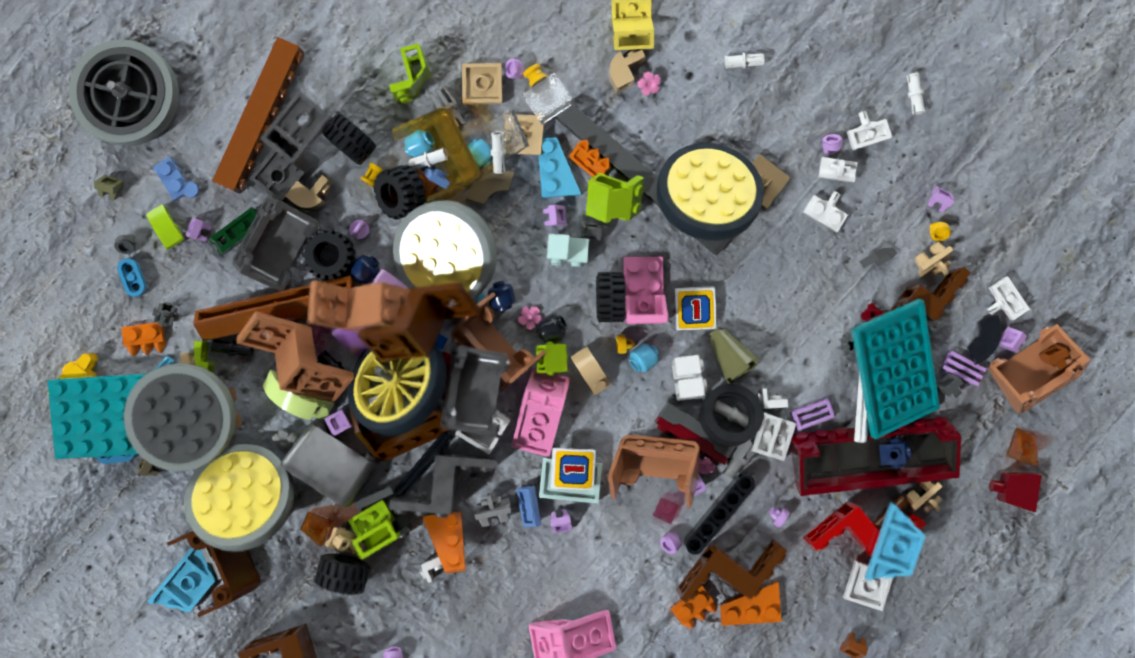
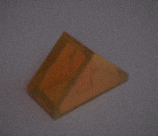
(1023, 447)
(317, 528)

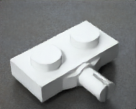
(869, 132)
(826, 211)
(1007, 299)

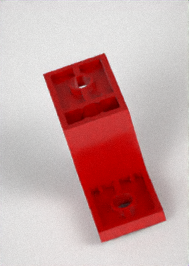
(856, 523)

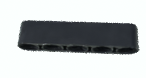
(717, 523)

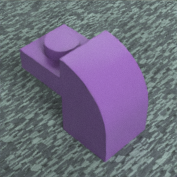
(350, 341)

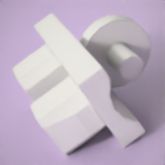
(837, 169)

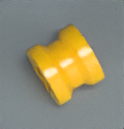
(534, 74)

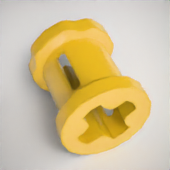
(371, 174)

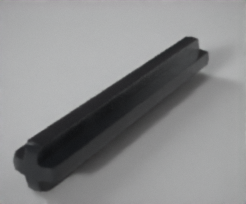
(422, 463)

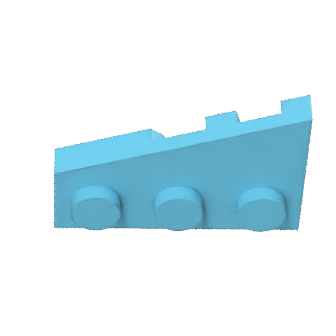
(555, 171)

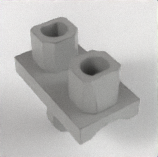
(492, 507)

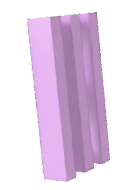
(978, 375)
(802, 426)

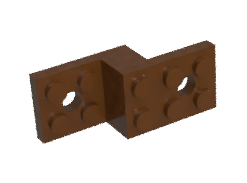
(941, 296)

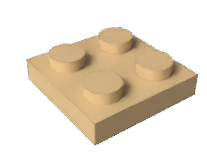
(482, 83)

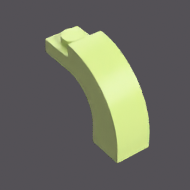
(296, 404)

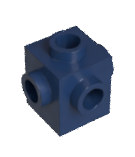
(888, 455)

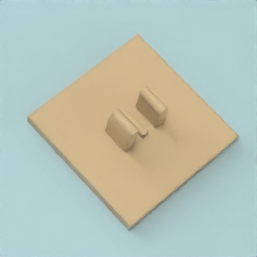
(533, 132)
(772, 179)

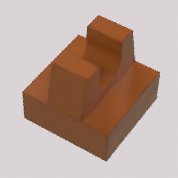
(1055, 356)
(852, 648)

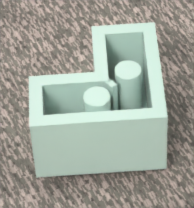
(567, 250)

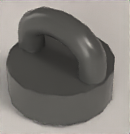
(125, 244)

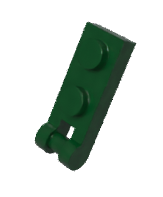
(233, 232)

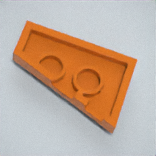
(448, 540)
(760, 609)

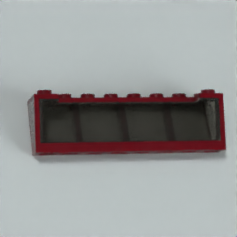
(836, 463)

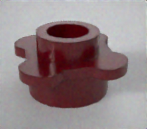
(871, 308)

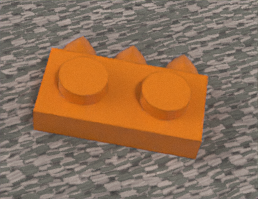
(589, 159)
(145, 336)
(693, 608)

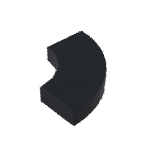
(987, 340)

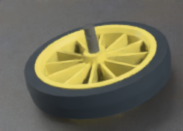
(396, 383)

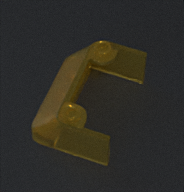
(446, 134)

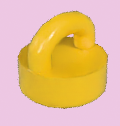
(939, 231)
(621, 344)

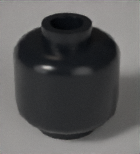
(552, 328)

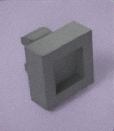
(949, 385)

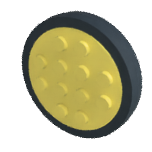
(709, 191)

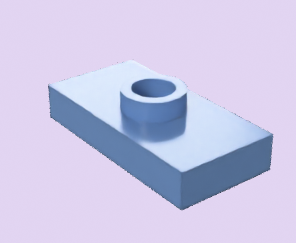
(528, 506)

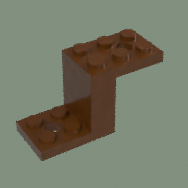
(419, 322)
(730, 570)
(291, 642)

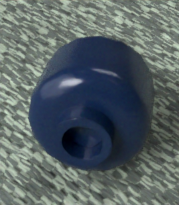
(365, 269)
(503, 297)

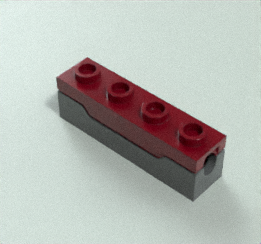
(690, 429)

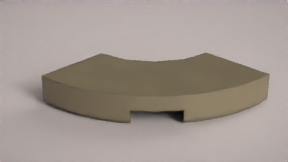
(488, 185)

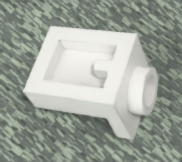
(775, 401)
(426, 566)

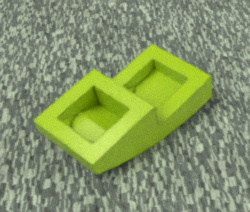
(164, 227)
(200, 355)

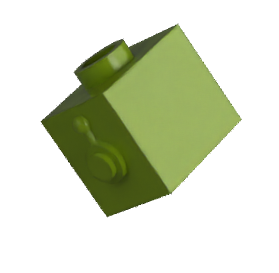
(553, 360)

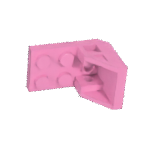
(644, 290)
(540, 413)
(579, 638)

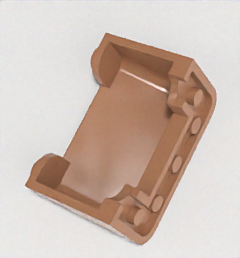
(1028, 379)

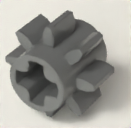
(165, 314)
(845, 347)

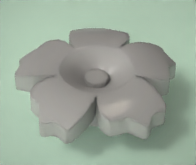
(284, 440)

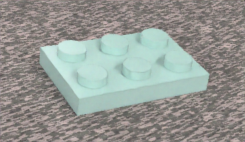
(588, 496)

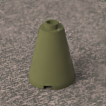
(732, 355)

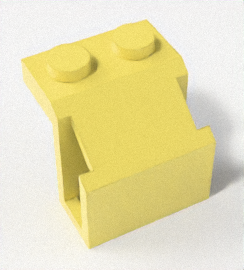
(632, 24)

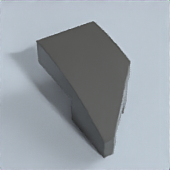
(879, 257)

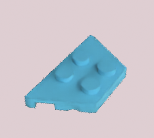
(895, 547)
(186, 583)

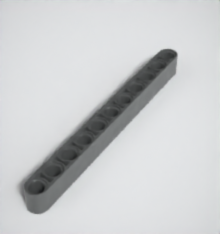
(619, 158)

